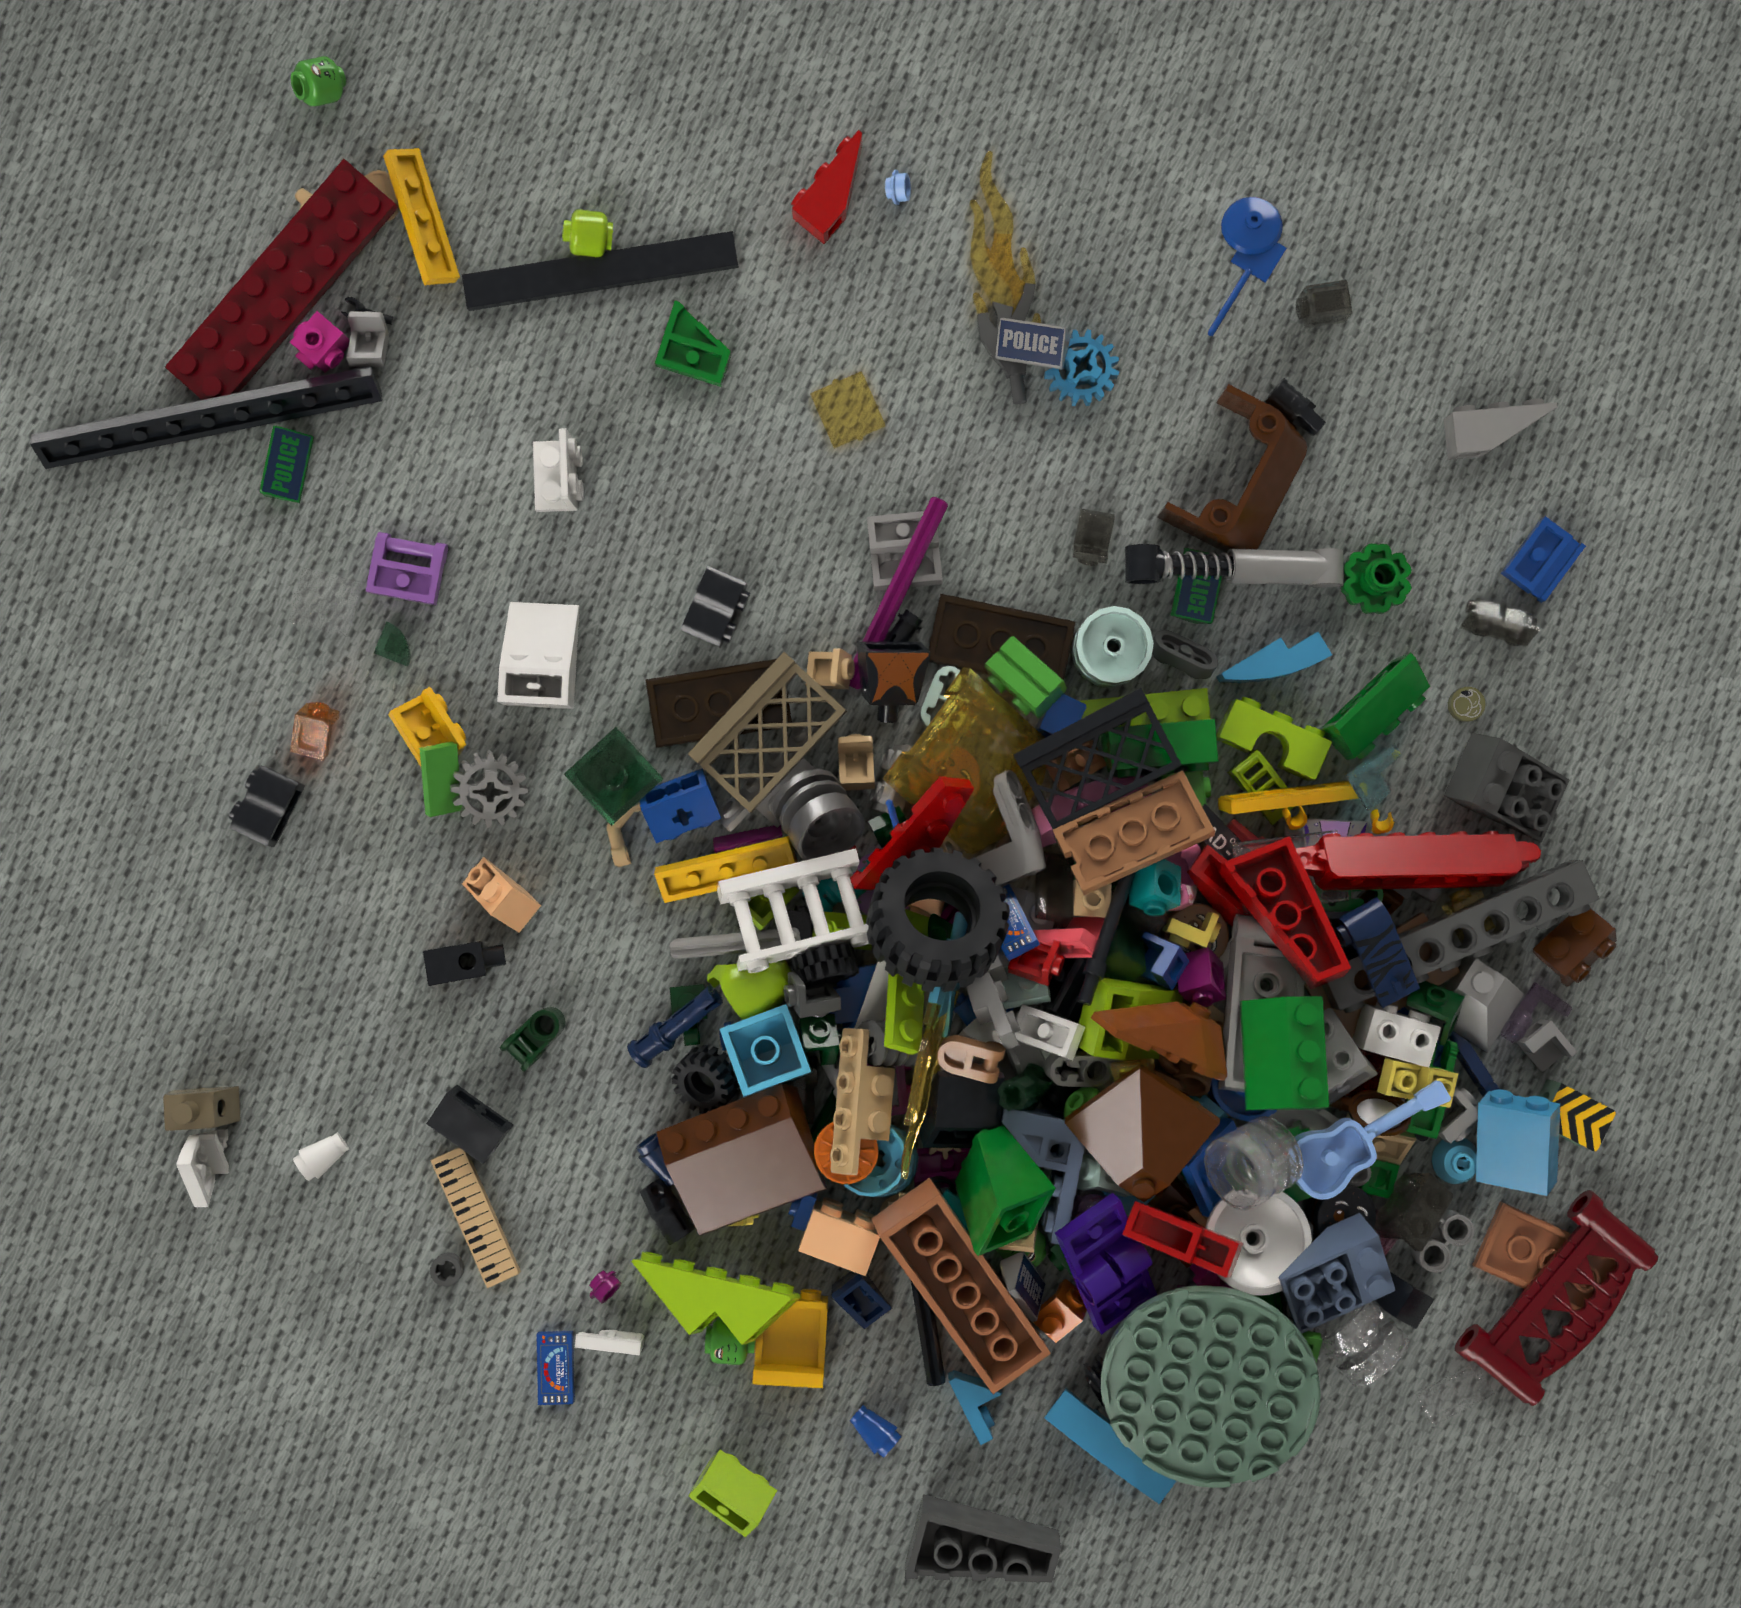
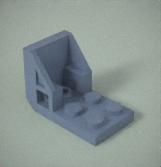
(1036, 1134)

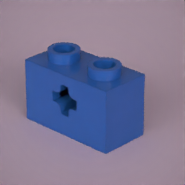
(680, 806)

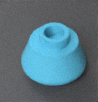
(1447, 1159)

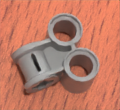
(1441, 1240)

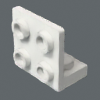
(556, 474)

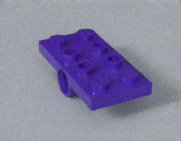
(1106, 1264)

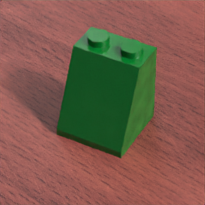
(1000, 1190)

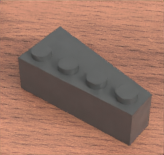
(979, 1544)

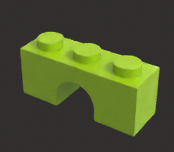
(1302, 748)

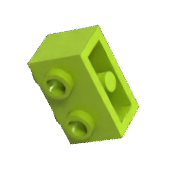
(733, 1493)

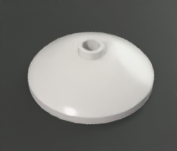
(1280, 1238)

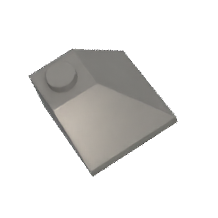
(1487, 1002)

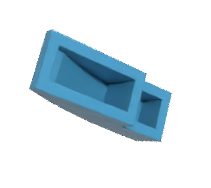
(1277, 661)

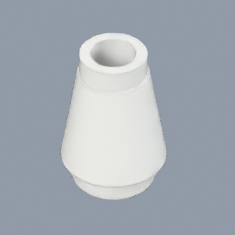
(320, 1156)

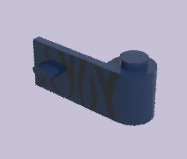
(1379, 947)

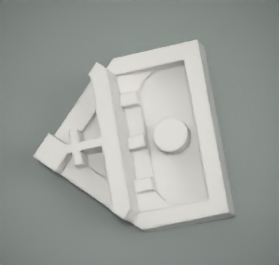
(200, 1161)

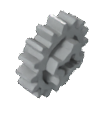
(503, 790)

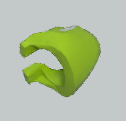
(751, 992)

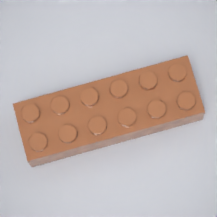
(960, 1286)

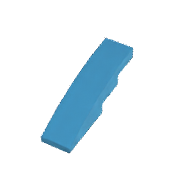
(1095, 1435)

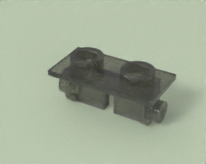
(1514, 627)

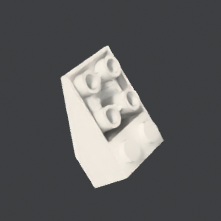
(539, 656)

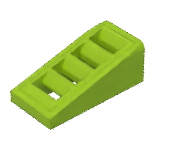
(1237, 774)

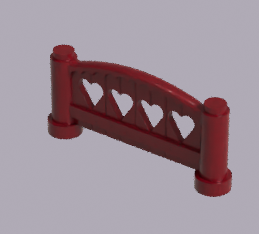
(1597, 1235)

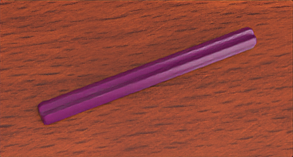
(903, 577)

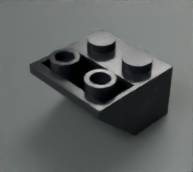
(959, 1110)

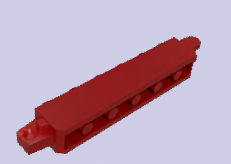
(1416, 861)

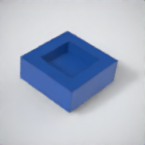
(801, 1211)

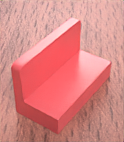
(1077, 939)

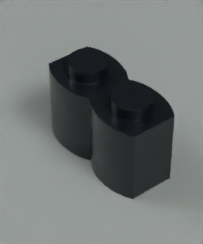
(715, 607)
(266, 805)

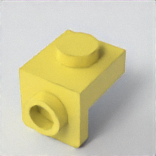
(1185, 934)

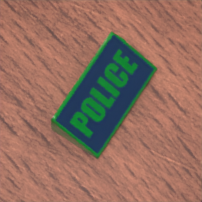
(286, 464)
(1196, 598)

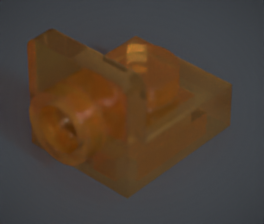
(313, 730)

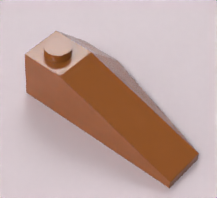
(1173, 1032)

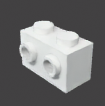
(1397, 1034)

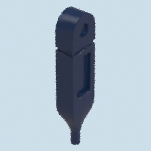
(1473, 1065)

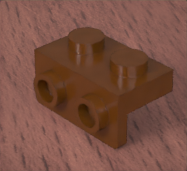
(1576, 946)

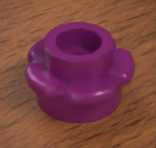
(604, 1286)

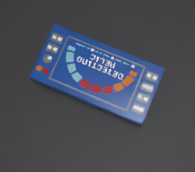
(1020, 935)
(555, 1367)

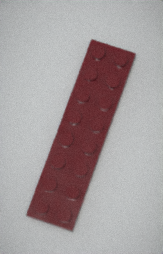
(282, 284)

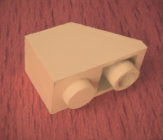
(501, 895)

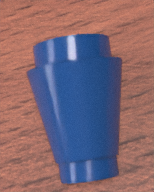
(876, 1431)

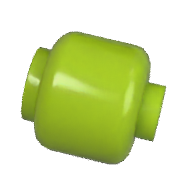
(588, 233)

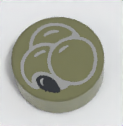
(1466, 704)

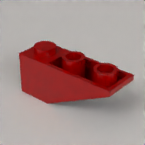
(827, 200)

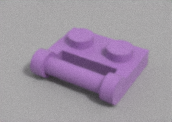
(403, 579)

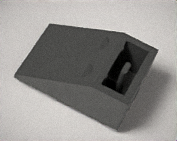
(1506, 786)

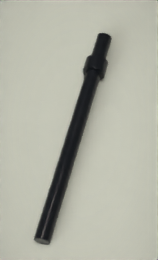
(1096, 967)

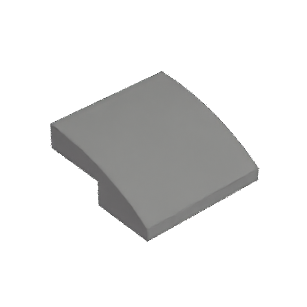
(888, 542)

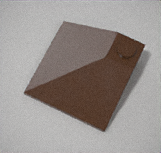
(1142, 1131)

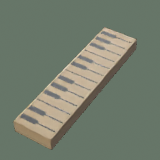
(475, 1216)

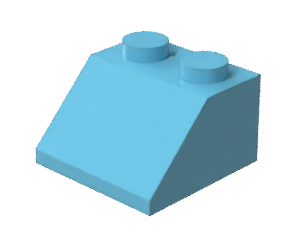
(765, 1050)

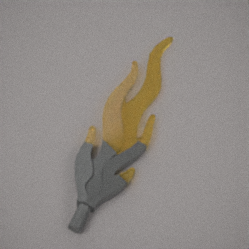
(998, 277)

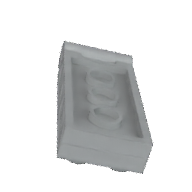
(1251, 959)

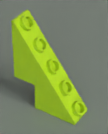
(702, 1296)

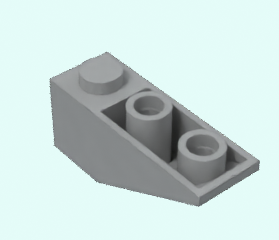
(1477, 432)

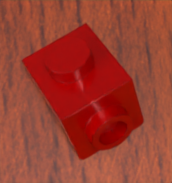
(1039, 963)

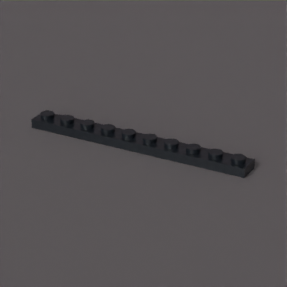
(206, 417)

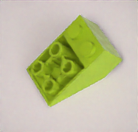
(1115, 995)

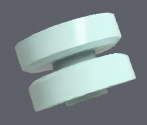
(1116, 626)

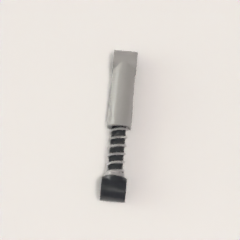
(1239, 566)

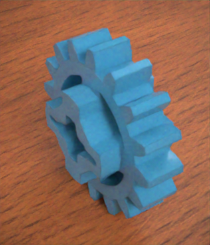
(1092, 375)

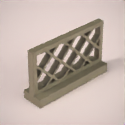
(745, 711)

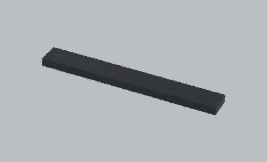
(609, 271)

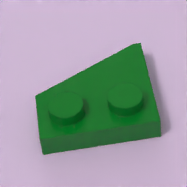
(692, 349)

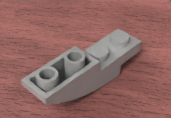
(987, 1001)

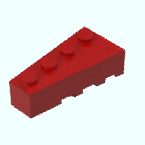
(1286, 906)

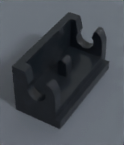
(469, 1124)

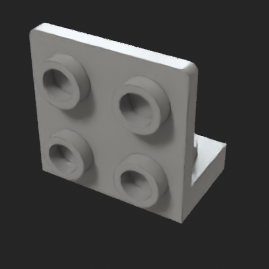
(1345, 1063)

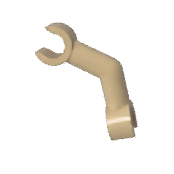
(618, 848)

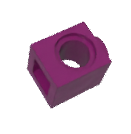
(1203, 978)

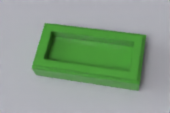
(437, 769)

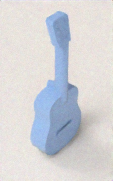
(1346, 1147)

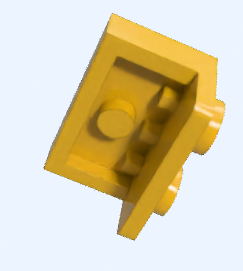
(426, 723)

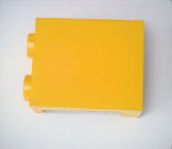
(794, 1345)

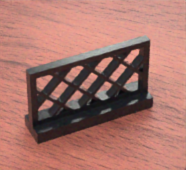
(1083, 731)

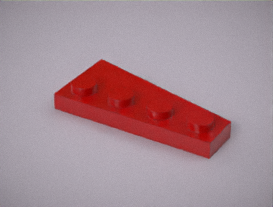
(926, 828)

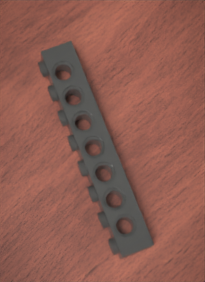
(1568, 878)

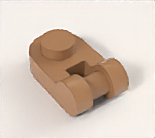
(957, 1056)

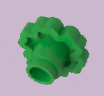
(1362, 585)

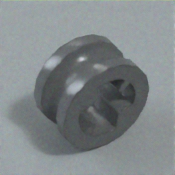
(441, 1260)

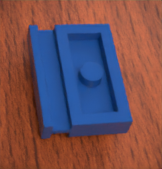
(1543, 559)

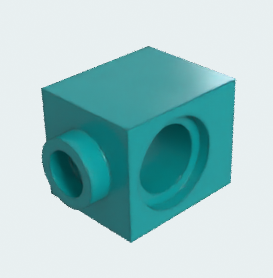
(1156, 888)

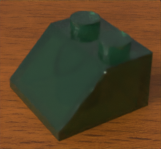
(614, 775)

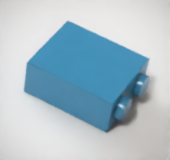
(1517, 1142)

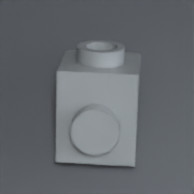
(367, 339)
(1457, 1123)

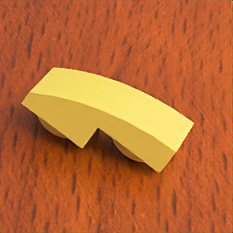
(1405, 1079)

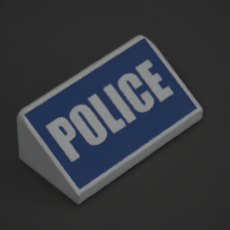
(1032, 343)
(1023, 1283)

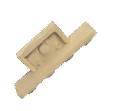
(861, 1102)

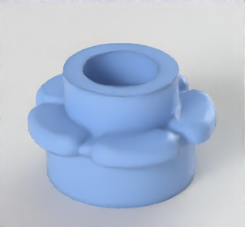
(898, 187)

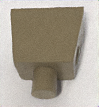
(198, 1108)

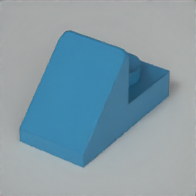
(971, 1394)

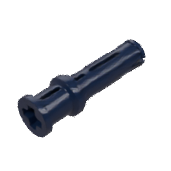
(664, 1035)

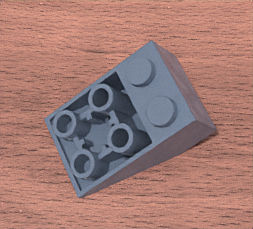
(1336, 1274)

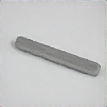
(723, 944)

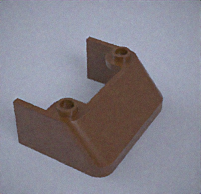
(1246, 524)

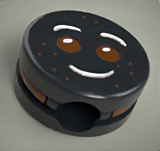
(1342, 1206)

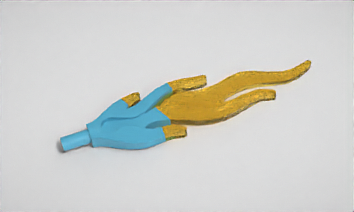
(938, 1021)

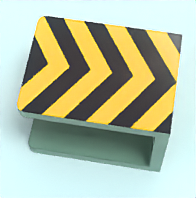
(1581, 1118)

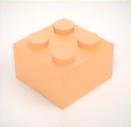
(840, 1236)

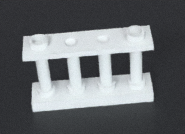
(773, 884)

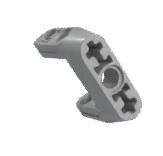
(1025, 853)

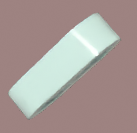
(935, 691)

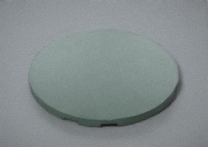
(1210, 1386)

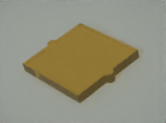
(847, 409)

